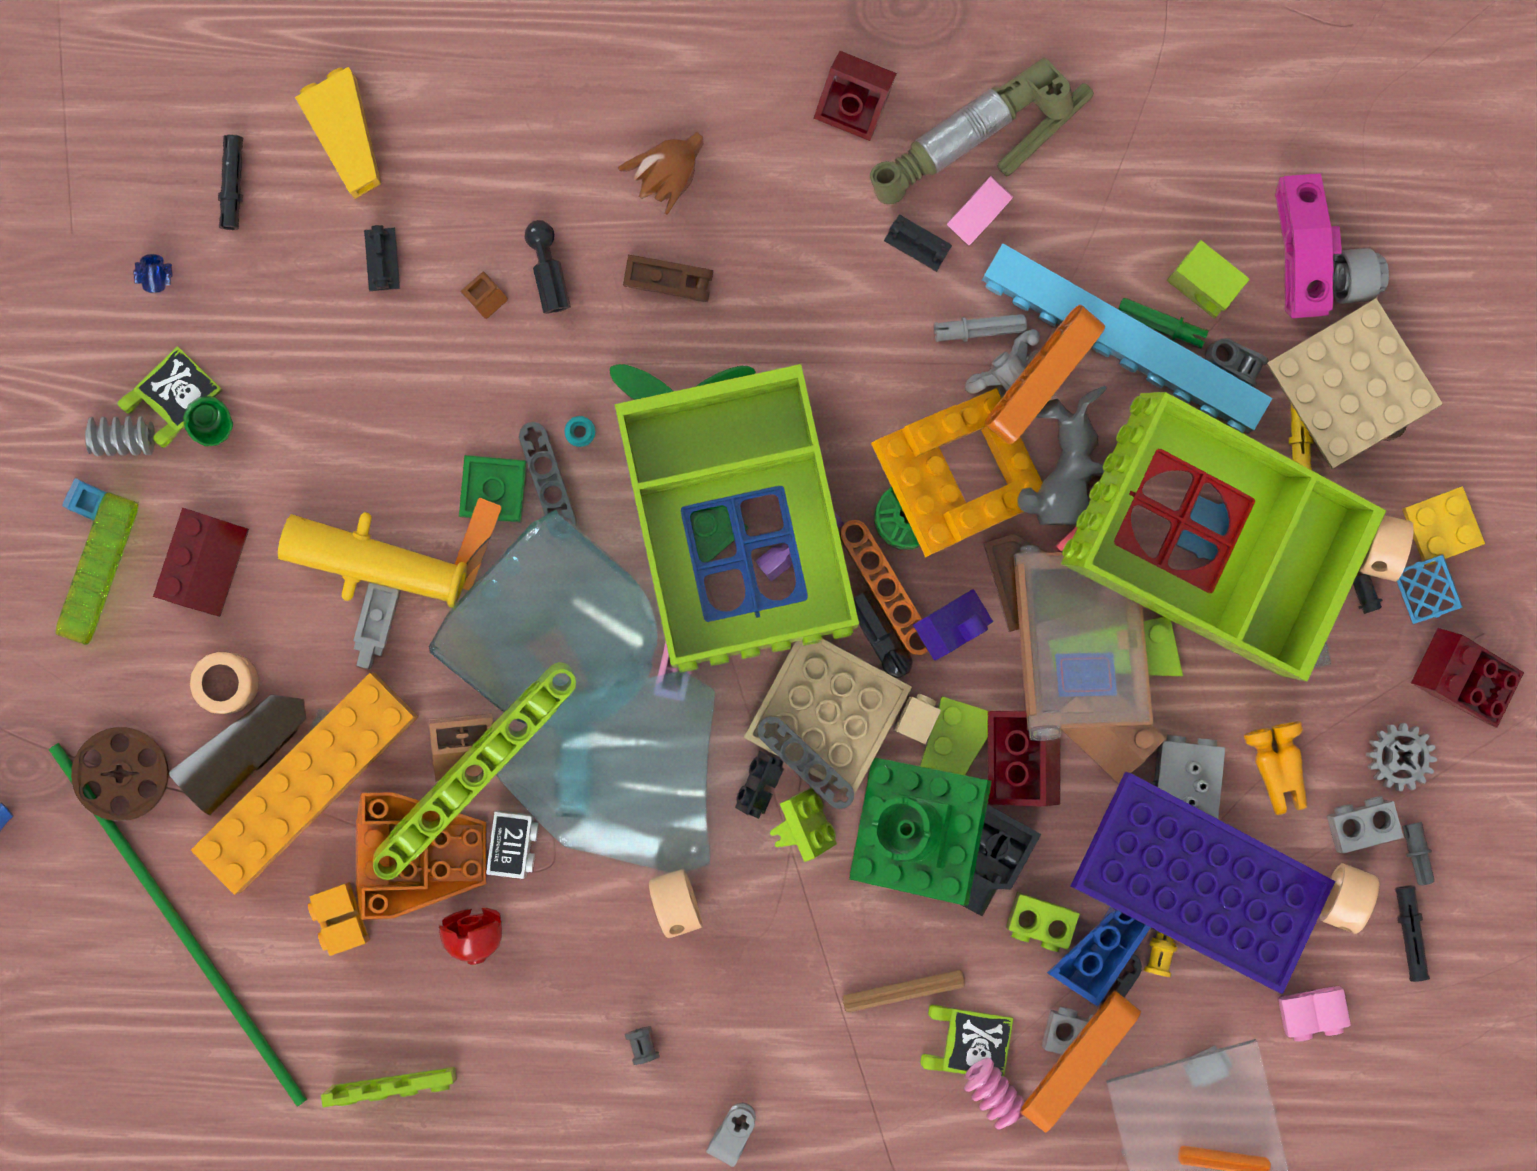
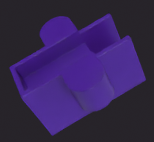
(953, 624)

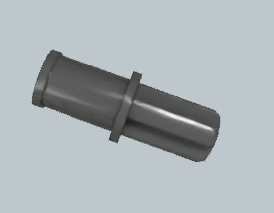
(1419, 852)

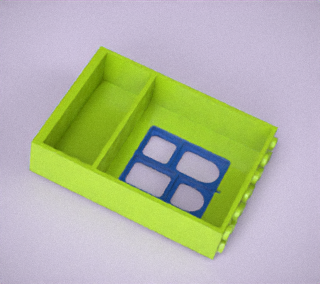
(718, 450)

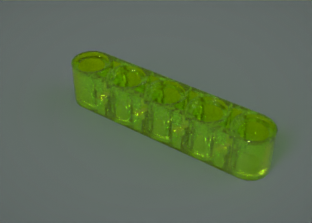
(97, 568)

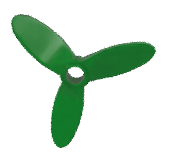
(640, 384)

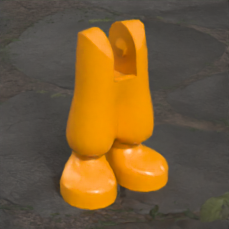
(1282, 769)

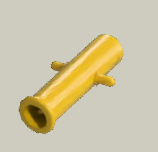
(369, 560)

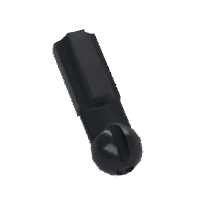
(547, 271)
(882, 637)

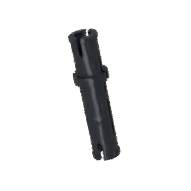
(231, 178)
(1411, 928)

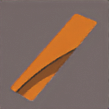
(477, 538)

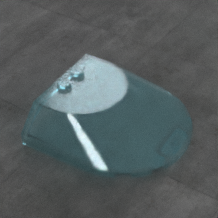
(548, 604)

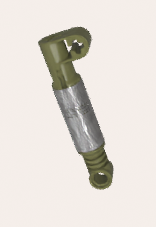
(972, 126)

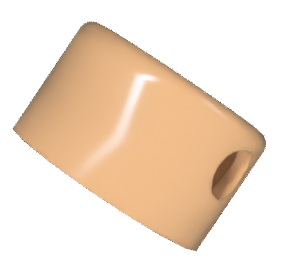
(1389, 549)
(247, 685)
(1350, 899)
(675, 903)

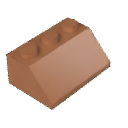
(1117, 748)

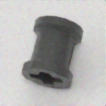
(642, 1045)

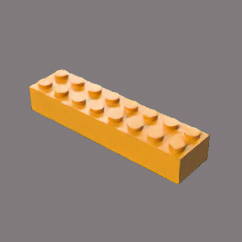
(304, 783)

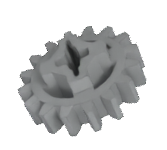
(1411, 748)

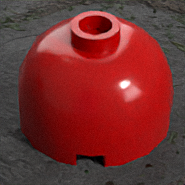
(471, 936)

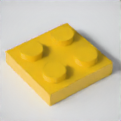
(1444, 525)

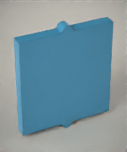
(1212, 517)

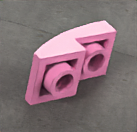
(980, 210)

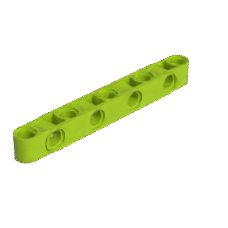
(456, 787)

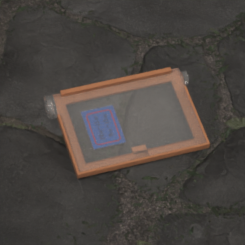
(1078, 650)

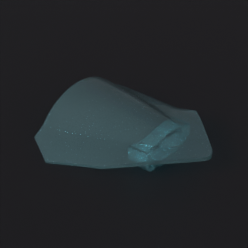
(624, 772)

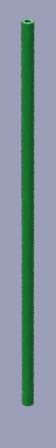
(188, 940)

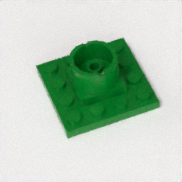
(920, 830)

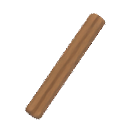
(903, 991)

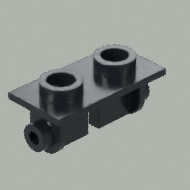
(917, 242)
(381, 258)
(762, 771)

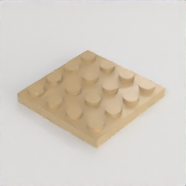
(1354, 384)
(833, 706)

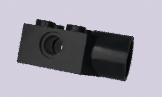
(1000, 858)

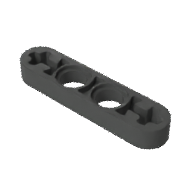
(544, 481)
(808, 759)

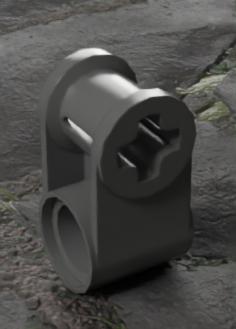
(1241, 361)

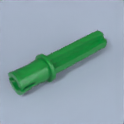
(1163, 323)

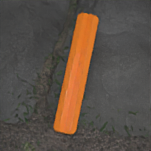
(1221, 1160)

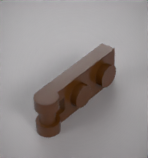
(667, 277)

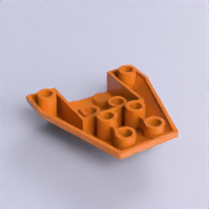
(443, 870)

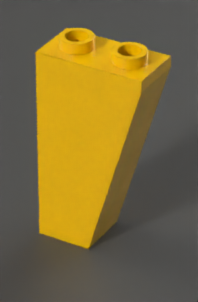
(341, 126)

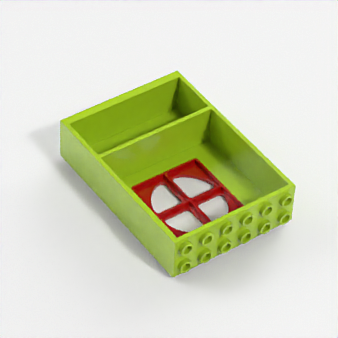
(1277, 568)

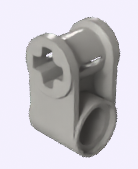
(731, 1138)

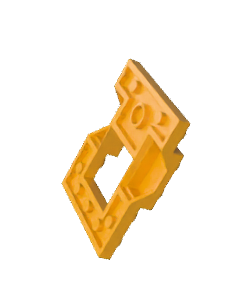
(928, 487)

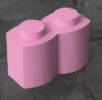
(1314, 1012)

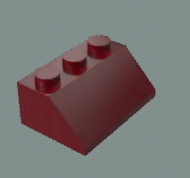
(201, 562)
(1020, 768)

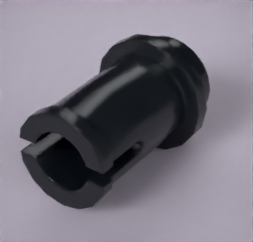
(1366, 594)

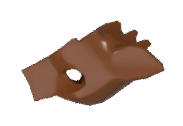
(666, 168)

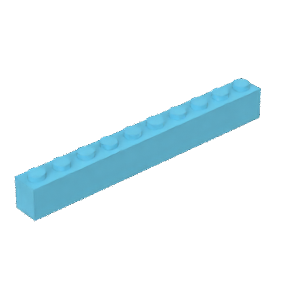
(1129, 341)

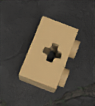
(918, 718)

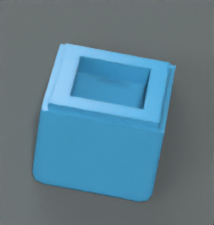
(83, 499)

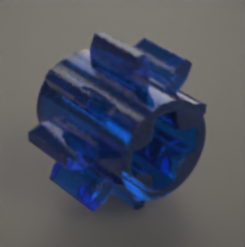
(152, 273)

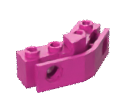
(1307, 244)

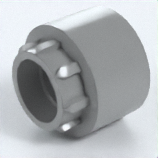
(1359, 275)

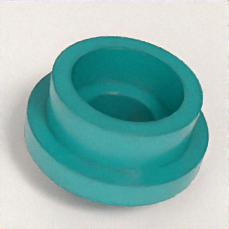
(576, 422)

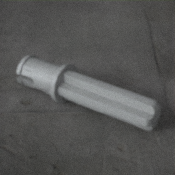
(979, 327)

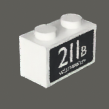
(511, 844)

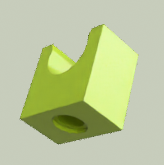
(1208, 279)

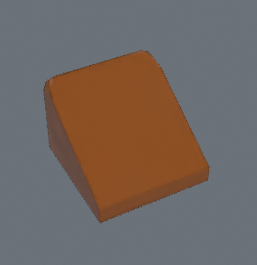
(484, 295)

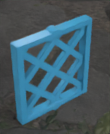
(1449, 582)

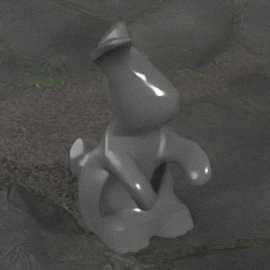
(1067, 488)

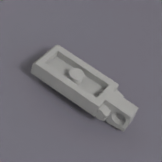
(375, 623)

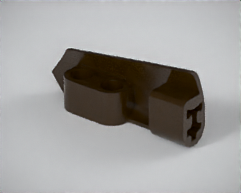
(238, 751)

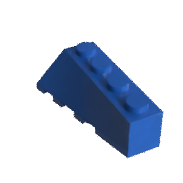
(1100, 956)

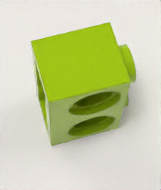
(1044, 915)

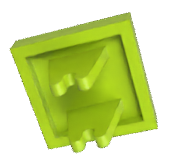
(805, 825)

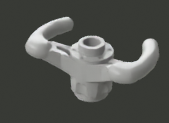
(1006, 366)

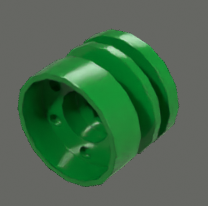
(891, 525)

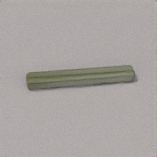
(1042, 133)

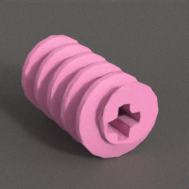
(995, 1092)

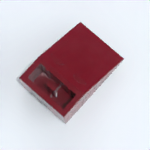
(1467, 676)

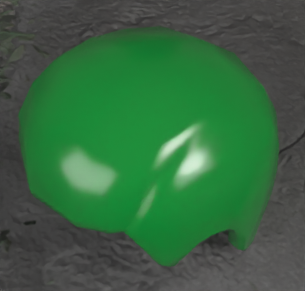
(207, 421)

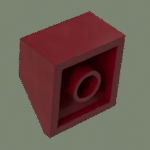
(854, 95)

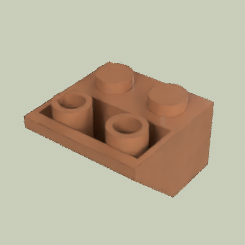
(453, 738)

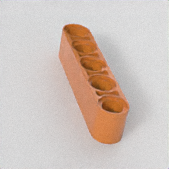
(1044, 374)
(881, 572)
(1080, 1061)

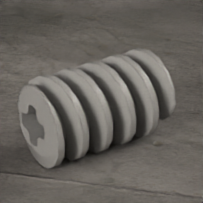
(119, 437)

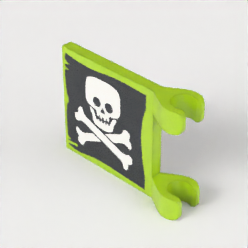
(169, 392)
(970, 1039)

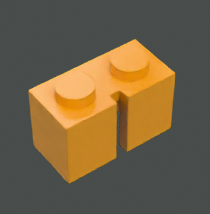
(339, 919)

